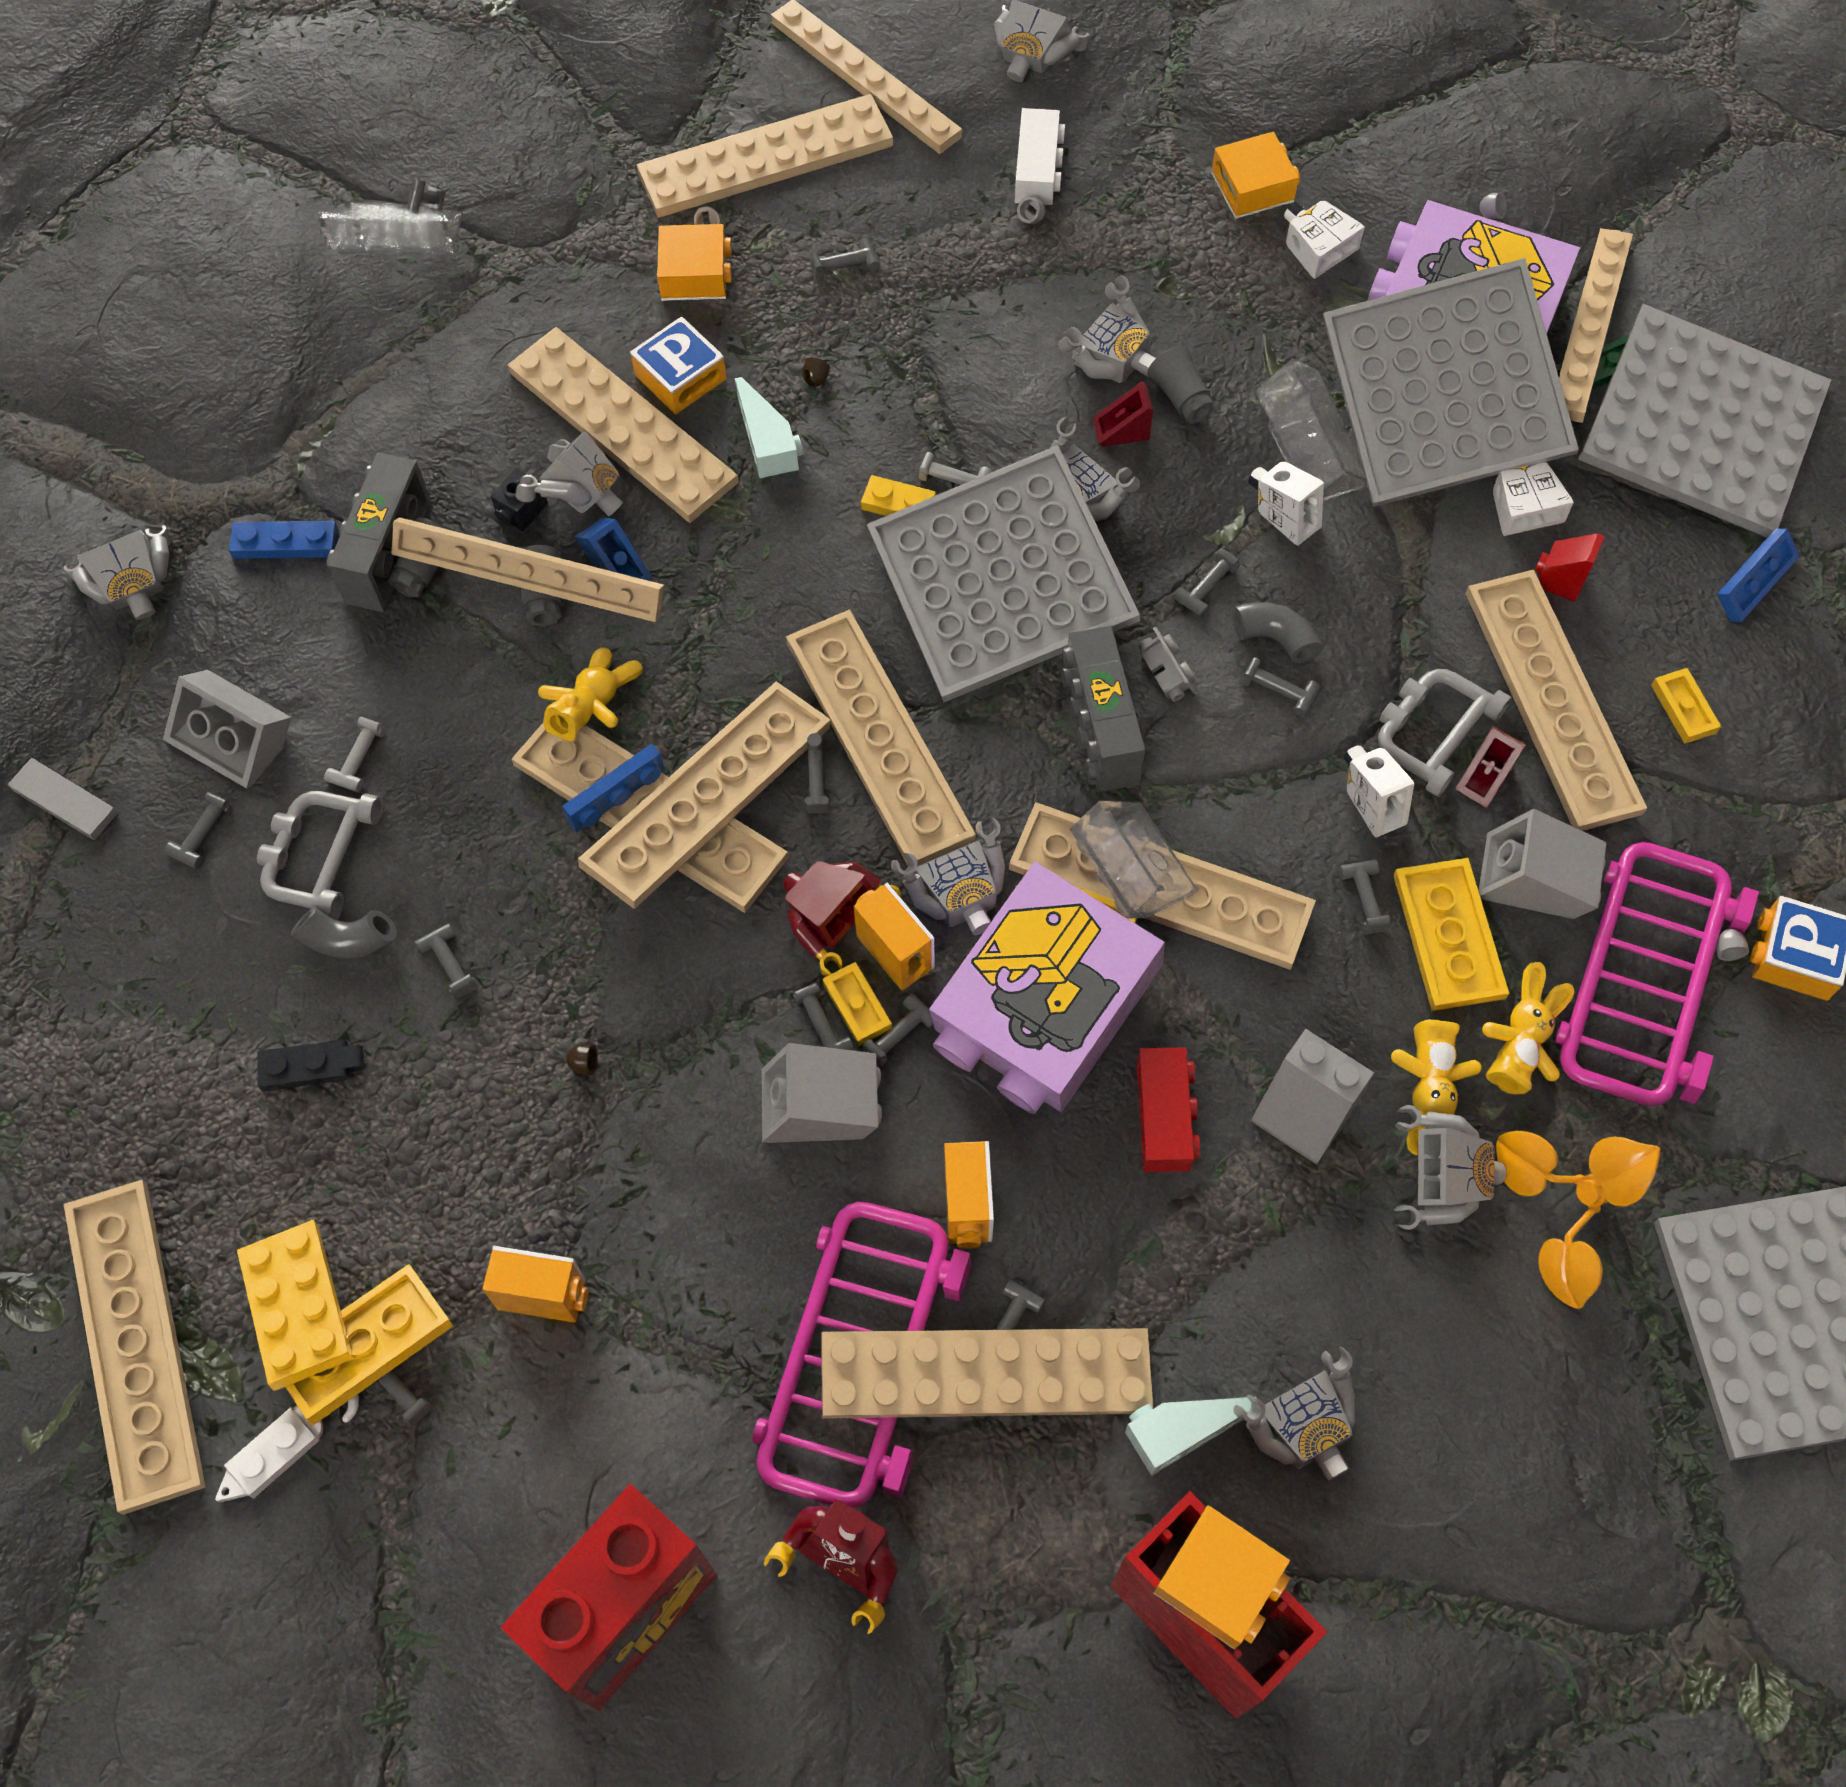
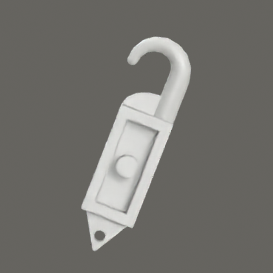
(273, 1453)

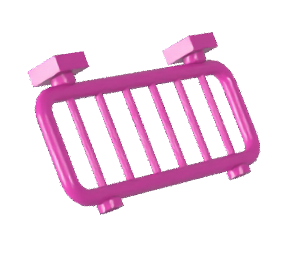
(1676, 1071)
(890, 1469)

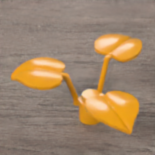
(1619, 1175)

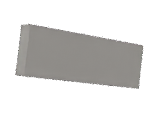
(62, 799)

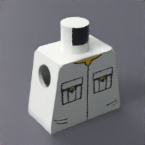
(1321, 236)
(1530, 499)
(1289, 500)
(1379, 789)

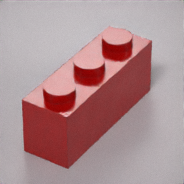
(1166, 1110)

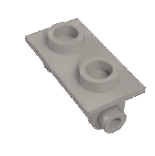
(1176, 676)

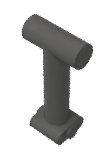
(431, 196)
(865, 254)
(1193, 599)
(1303, 697)
(816, 801)
(186, 852)
(1360, 872)
(436, 940)
(808, 997)
(918, 1013)
(1021, 1300)
(413, 1408)

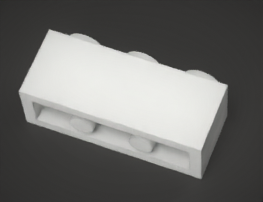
(1039, 155)

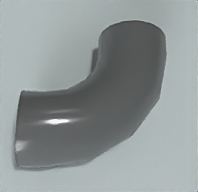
(1280, 624)
(342, 938)

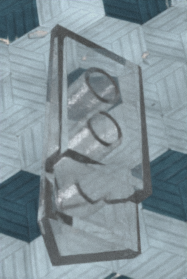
(389, 227)
(1311, 428)

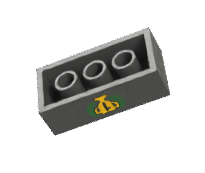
(363, 552)
(1103, 709)

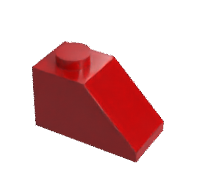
(1568, 565)

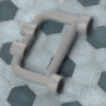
(1414, 693)
(288, 826)

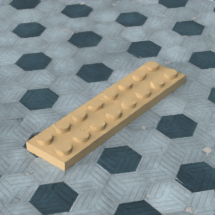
(764, 155)
(623, 424)
(1555, 701)
(880, 739)
(703, 795)
(731, 864)
(1224, 910)
(133, 1348)
(984, 1372)

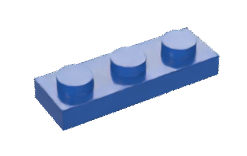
(283, 539)
(1758, 575)
(614, 788)

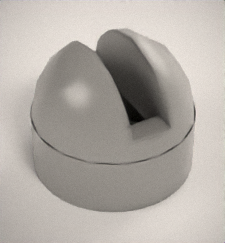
(1494, 206)
(712, 216)
(1028, 216)
(1731, 945)

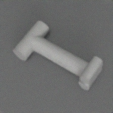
(947, 473)
(346, 777)

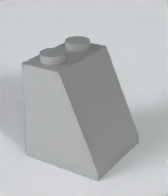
(1543, 866)
(819, 1095)
(1312, 1096)

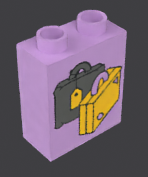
(1459, 242)
(1045, 990)

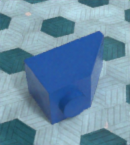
(611, 549)

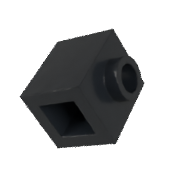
(510, 509)

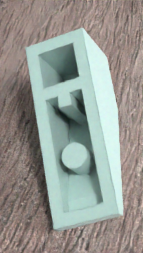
(768, 433)
(1179, 1428)

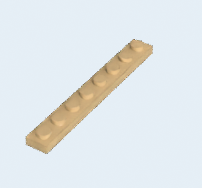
(867, 76)
(1593, 320)
(527, 569)

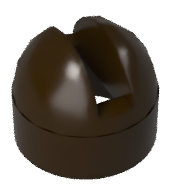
(815, 371)
(582, 1059)

